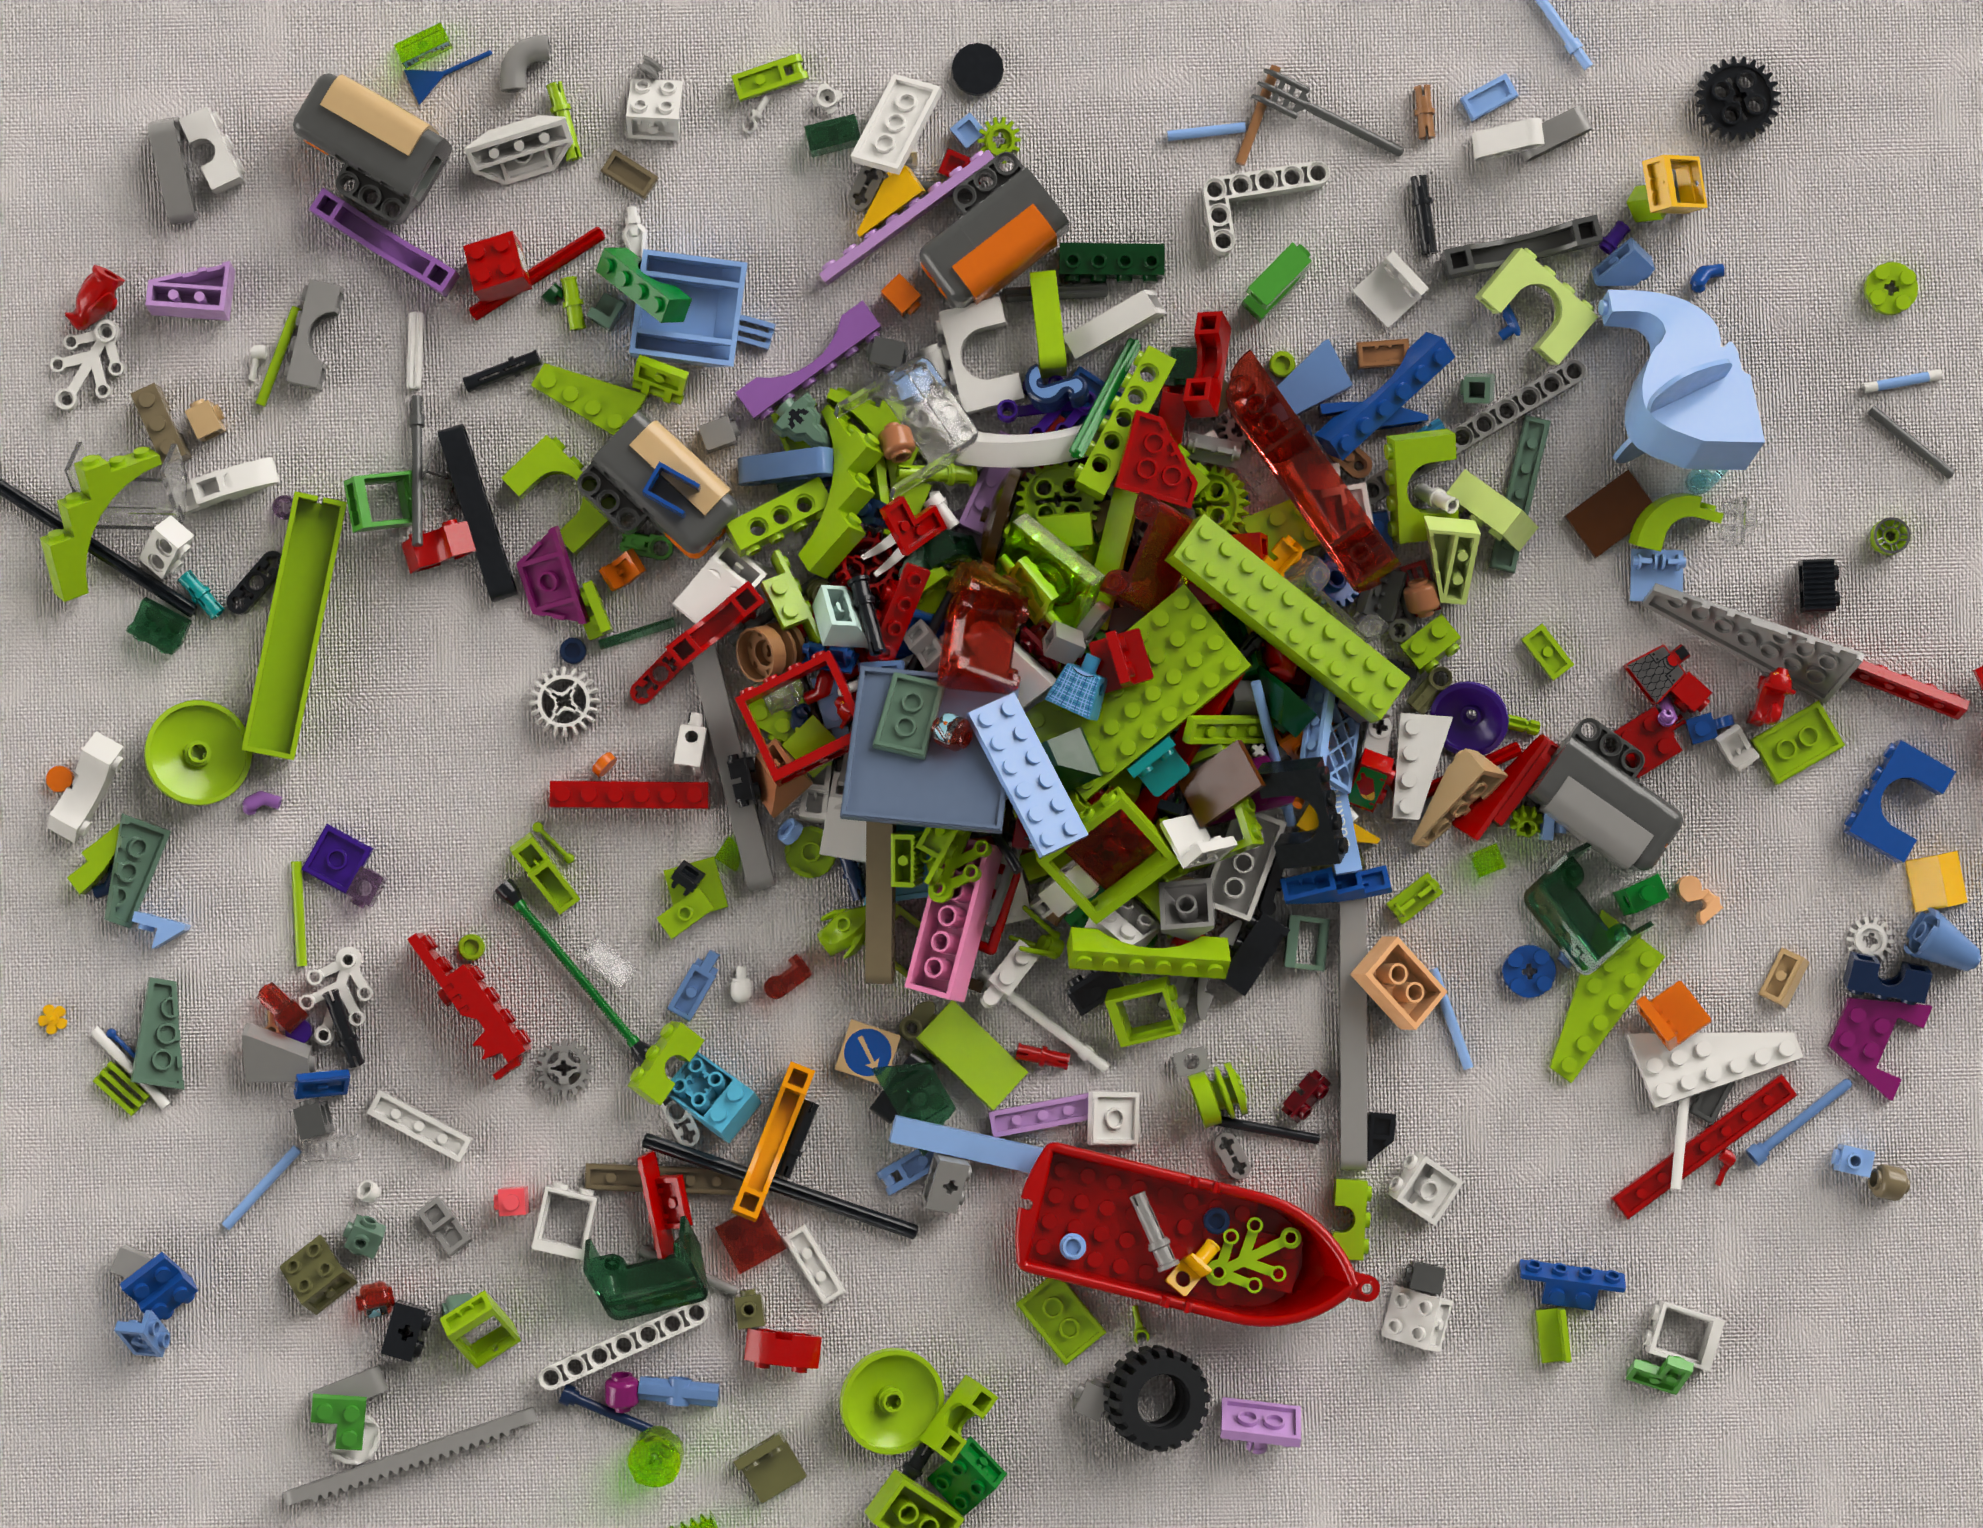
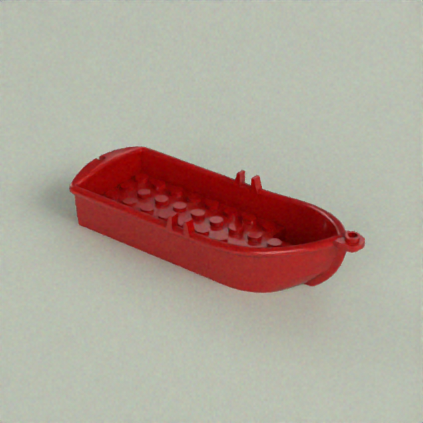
(1090, 1197)

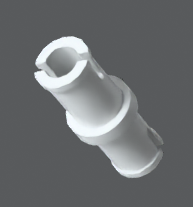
(1437, 498)

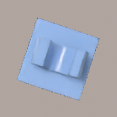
(1549, 827)

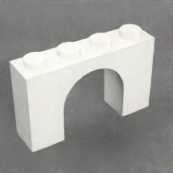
(958, 327)

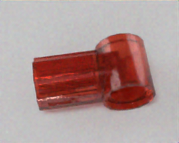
(286, 1011)

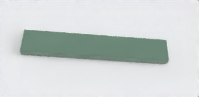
(1521, 484)

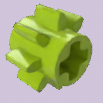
(1526, 821)

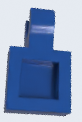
(1705, 728)

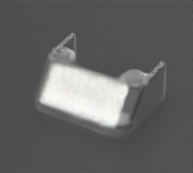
(144, 500)

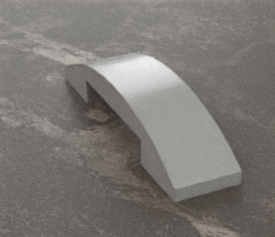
(1203, 998)

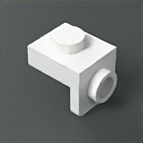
(1736, 748)

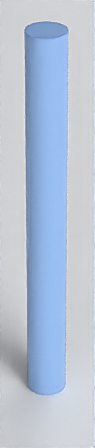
(1453, 1025)
(261, 1187)

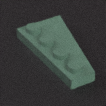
(134, 864)
(158, 1043)

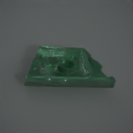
(916, 1092)

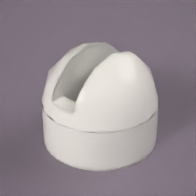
(364, 1195)

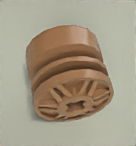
(768, 650)

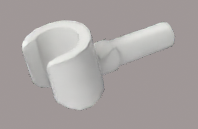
(257, 352)

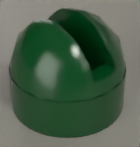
(551, 293)

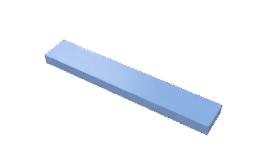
(964, 1144)

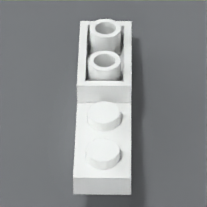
(230, 483)

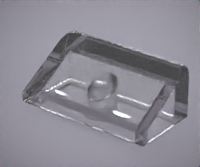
(608, 963)

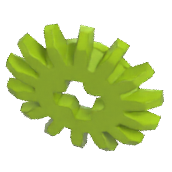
(1006, 133)

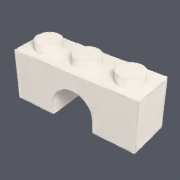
(223, 170)

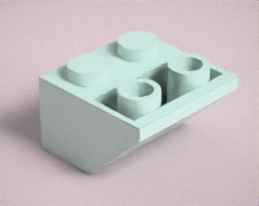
(837, 618)

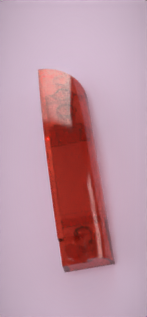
(1307, 476)

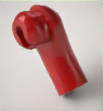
(822, 687)

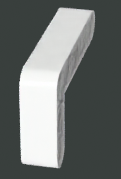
(1253, 191)

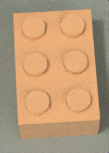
(1399, 982)

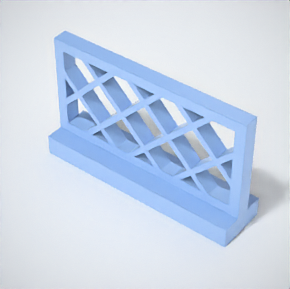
(1321, 731)

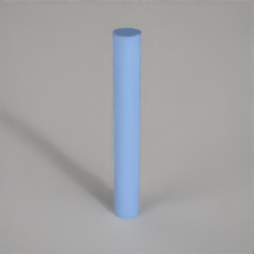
(1206, 131)

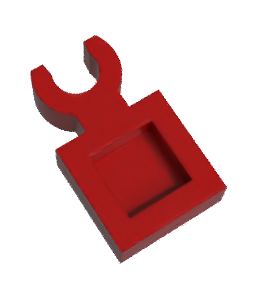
(951, 161)

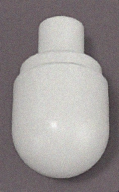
(741, 986)

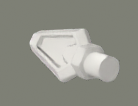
(634, 233)

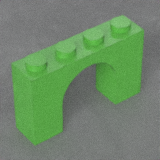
(1277, 281)

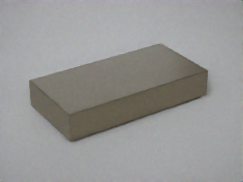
(629, 174)

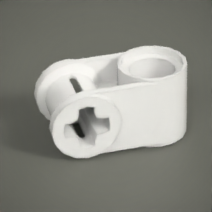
(1376, 742)

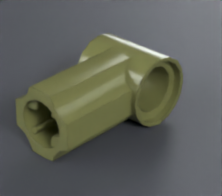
(1427, 691)

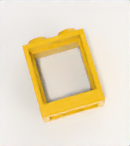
(1661, 184)

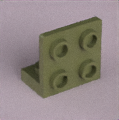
(317, 1275)
(770, 1467)

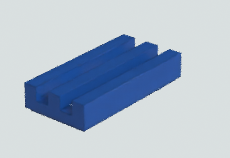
(322, 1084)

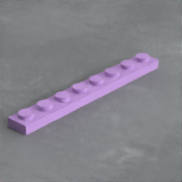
(897, 223)

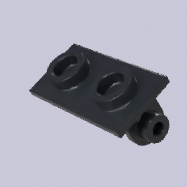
(742, 769)

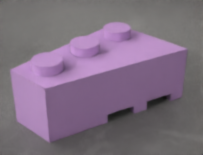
(193, 294)

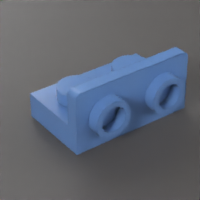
(144, 1338)

